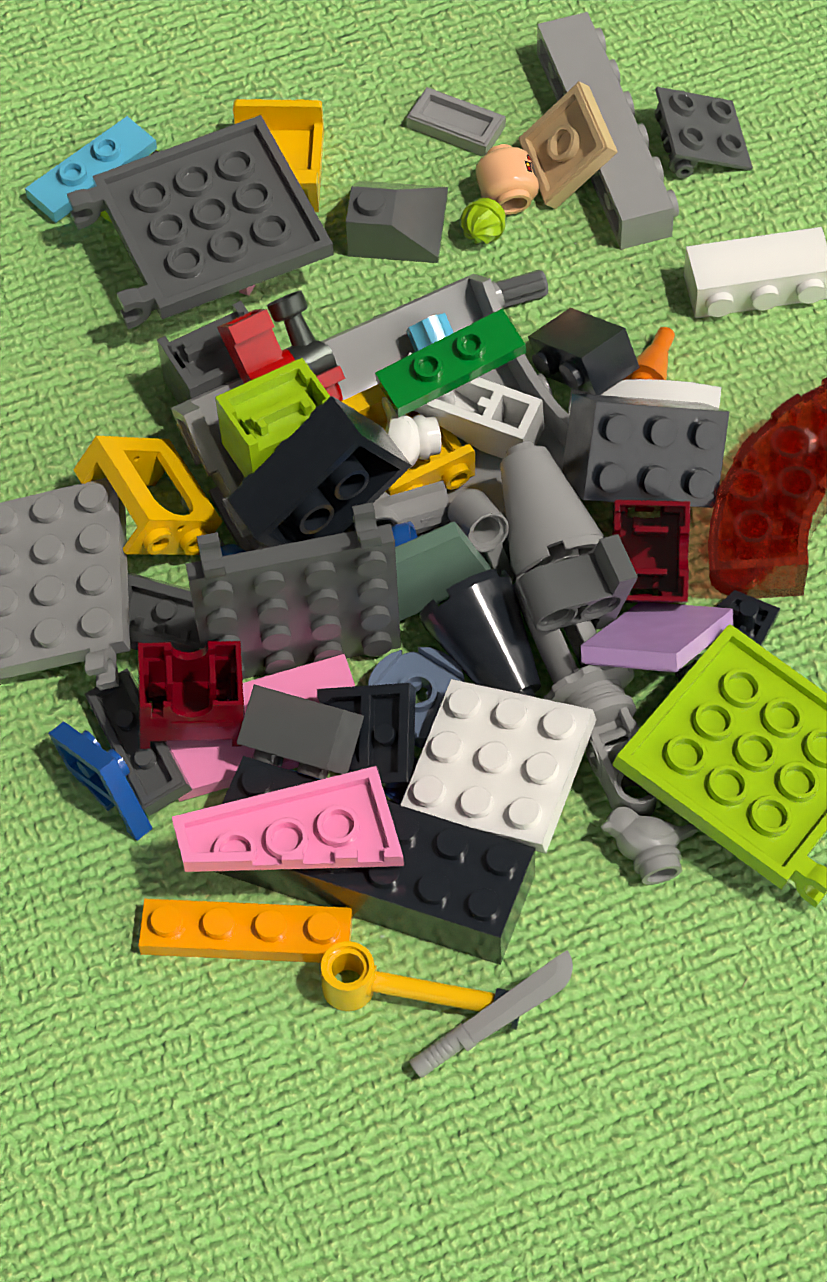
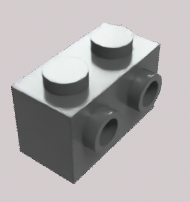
(299, 730)

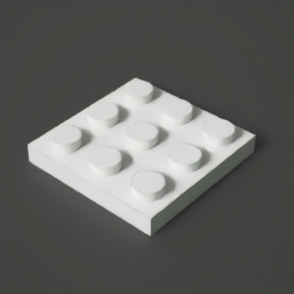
(500, 762)

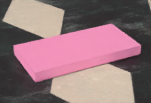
(213, 763)

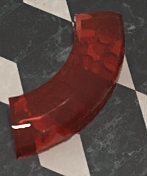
(772, 502)

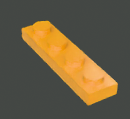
(242, 930)

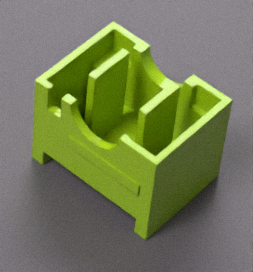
(266, 412)

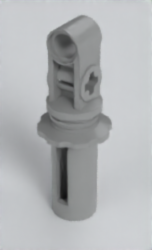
(595, 689)

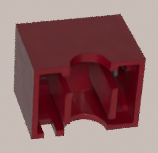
(656, 548)
(190, 692)

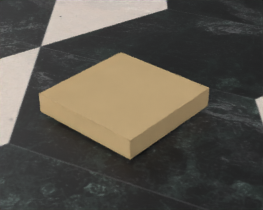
(568, 144)

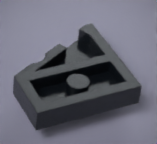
(386, 730)

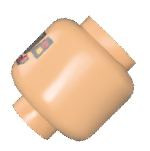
(507, 177)

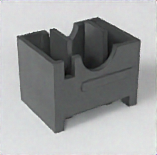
(202, 359)

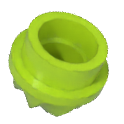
(483, 220)

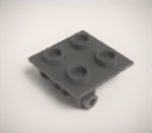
(699, 130)

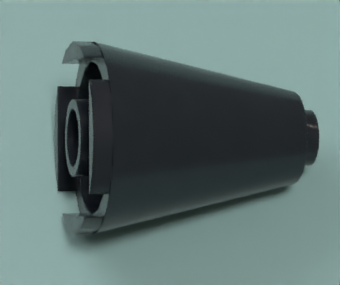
(485, 632)

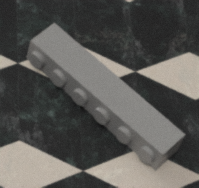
(632, 180)

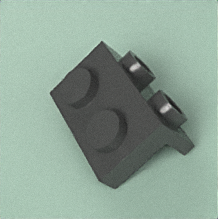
(161, 614)

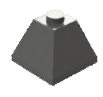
(396, 221)

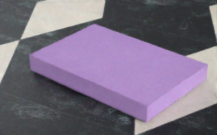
(656, 636)

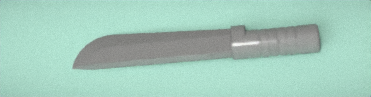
(513, 1004)

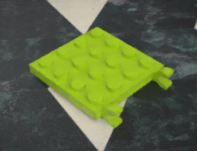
(743, 759)

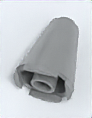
(542, 511)

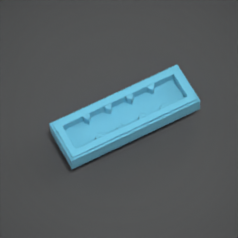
(111, 149)

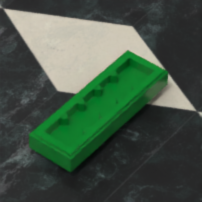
(450, 362)

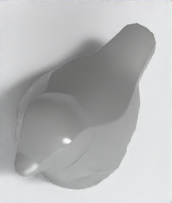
(648, 843)

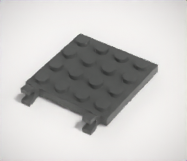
(205, 219)
(300, 597)

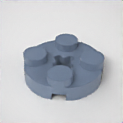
(424, 669)

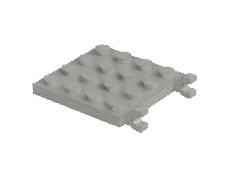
(64, 581)

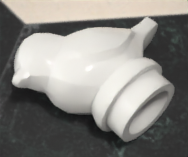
(414, 436)

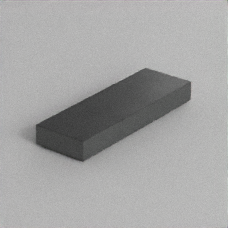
(153, 771)

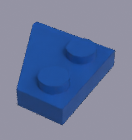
(101, 774)

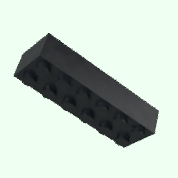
(454, 884)

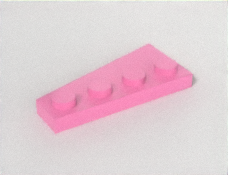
(300, 827)

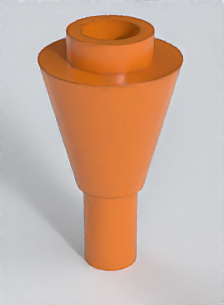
(654, 359)

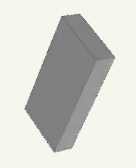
(456, 121)

